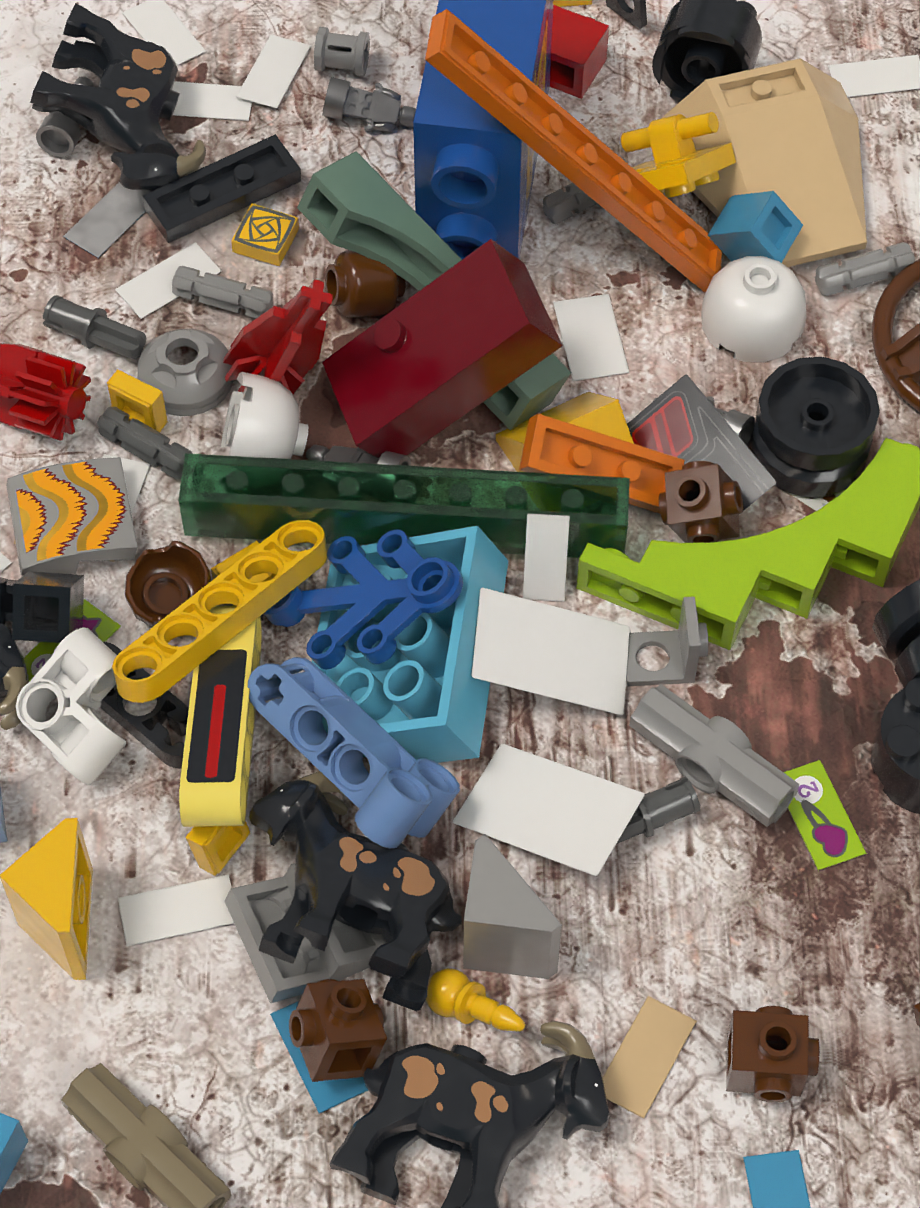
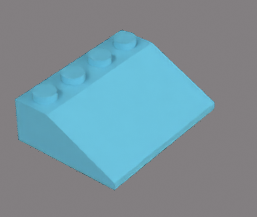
(427, 686)

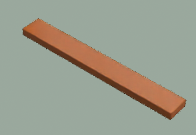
(570, 148)

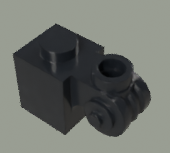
(42, 605)

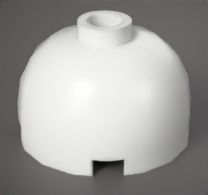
(754, 309)
(263, 420)

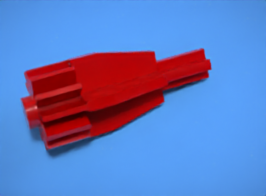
(282, 340)
(41, 391)

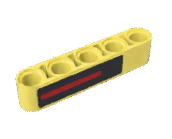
(220, 733)

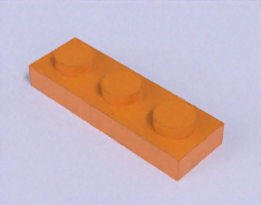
(573, 450)

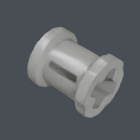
(341, 51)

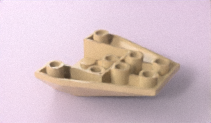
(792, 138)

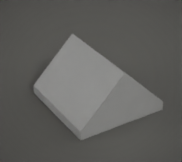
(506, 921)

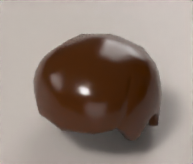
(164, 581)

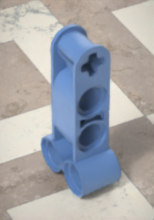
(399, 791)

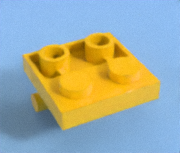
(676, 163)

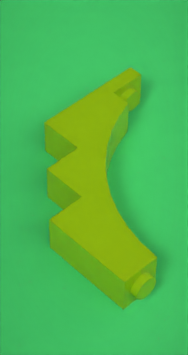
(783, 567)

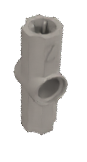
(714, 755)

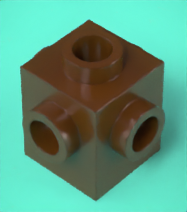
(701, 503)
(337, 1029)
(770, 1053)

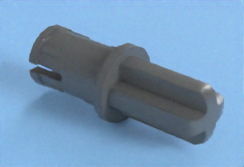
(93, 327)
(662, 807)

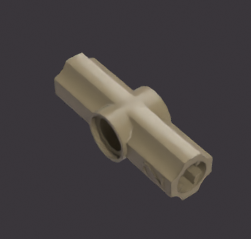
(142, 1142)

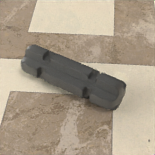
(143, 441)

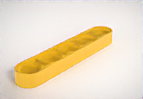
(212, 629)

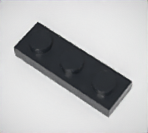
(221, 188)

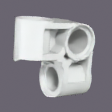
(80, 678)

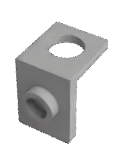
(681, 645)

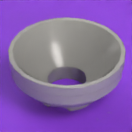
(187, 387)

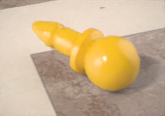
(454, 995)

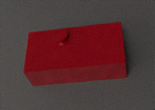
(441, 352)

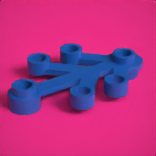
(427, 589)

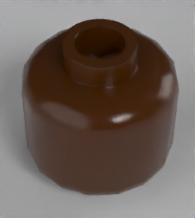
(362, 286)

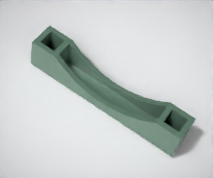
(367, 216)

